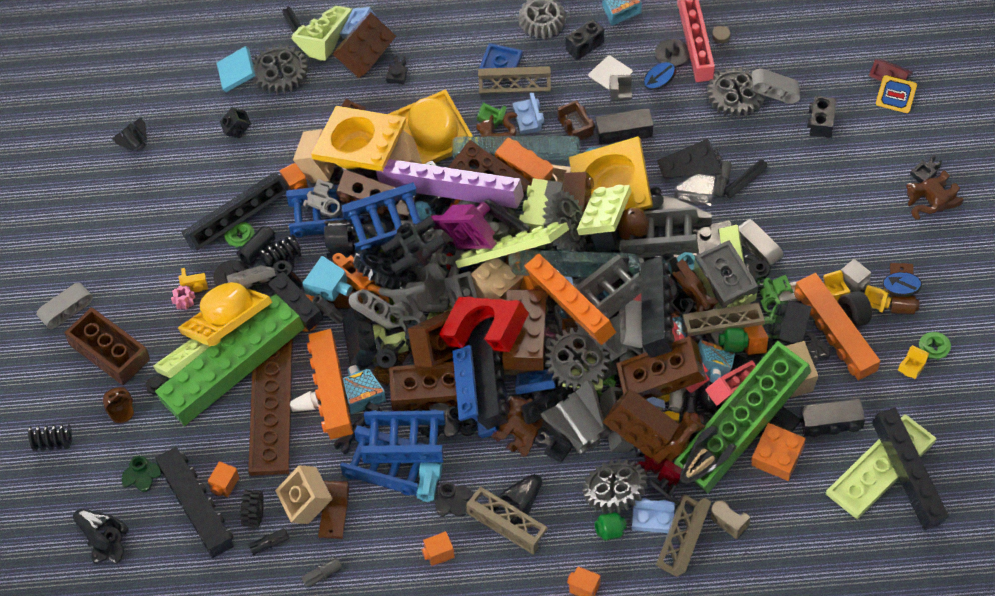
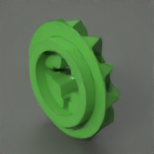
(246, 231)
(939, 340)

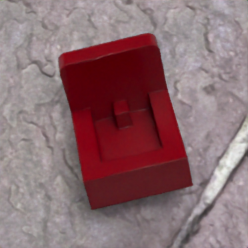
(670, 472)

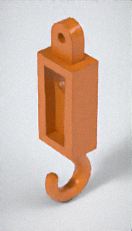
(356, 278)

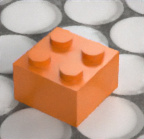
(778, 451)

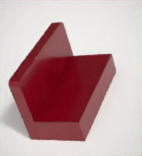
(884, 68)

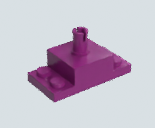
(467, 226)

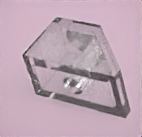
(696, 189)

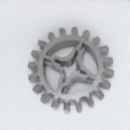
(542, 21)

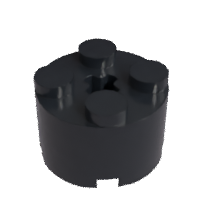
(338, 238)

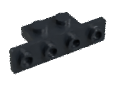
(543, 401)

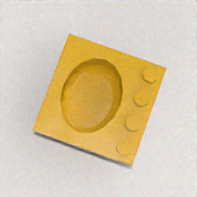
(433, 125)
(358, 139)
(617, 165)
(222, 312)

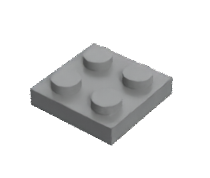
(249, 276)

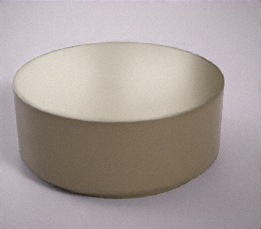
(721, 34)

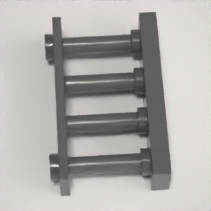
(669, 244)
(602, 280)

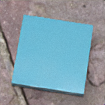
(235, 69)

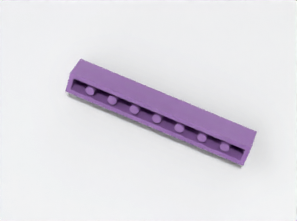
(453, 183)

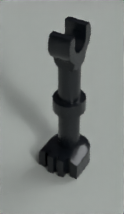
(346, 441)

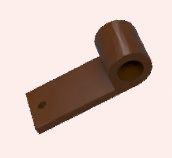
(902, 304)
(334, 513)

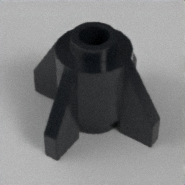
(133, 136)
(287, 267)
(387, 350)

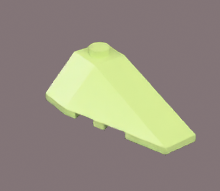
(322, 34)

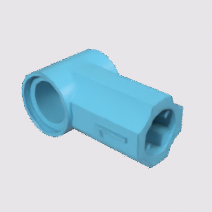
(429, 476)

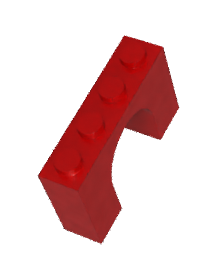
(471, 311)

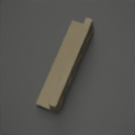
(514, 73)
(723, 318)
(501, 525)
(690, 537)

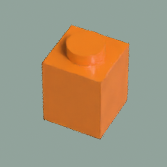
(293, 177)
(756, 340)
(223, 479)
(438, 549)
(584, 582)

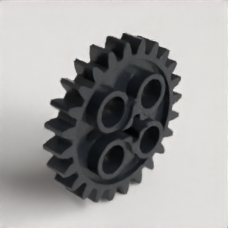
(378, 268)

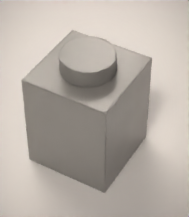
(856, 276)

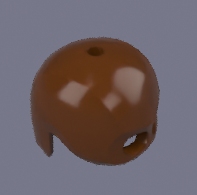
(633, 223)
(118, 404)

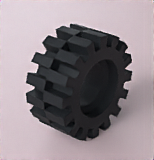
(252, 508)

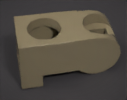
(728, 519)

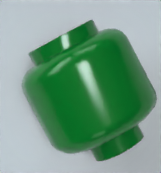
(733, 340)
(610, 526)

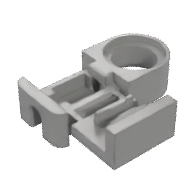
(321, 196)

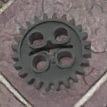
(291, 64)
(724, 93)
(564, 209)
(563, 369)
(602, 484)

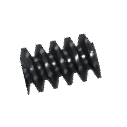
(280, 252)
(50, 439)

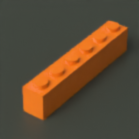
(570, 299)
(837, 327)
(330, 384)

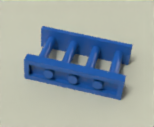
(296, 199)
(371, 205)
(467, 389)
(403, 453)
(389, 481)

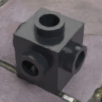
(235, 122)

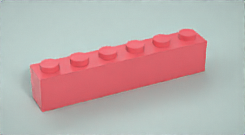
(696, 39)

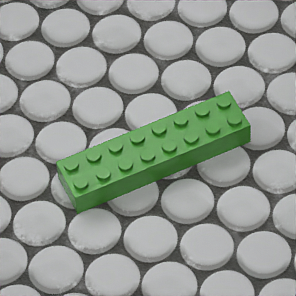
(229, 361)
(751, 408)

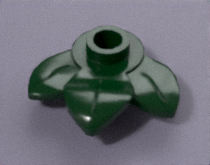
(140, 476)

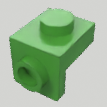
(487, 110)

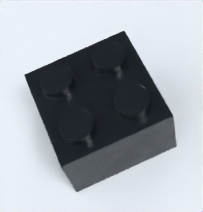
(790, 322)

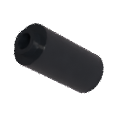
(250, 250)

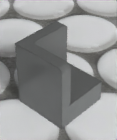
(620, 87)

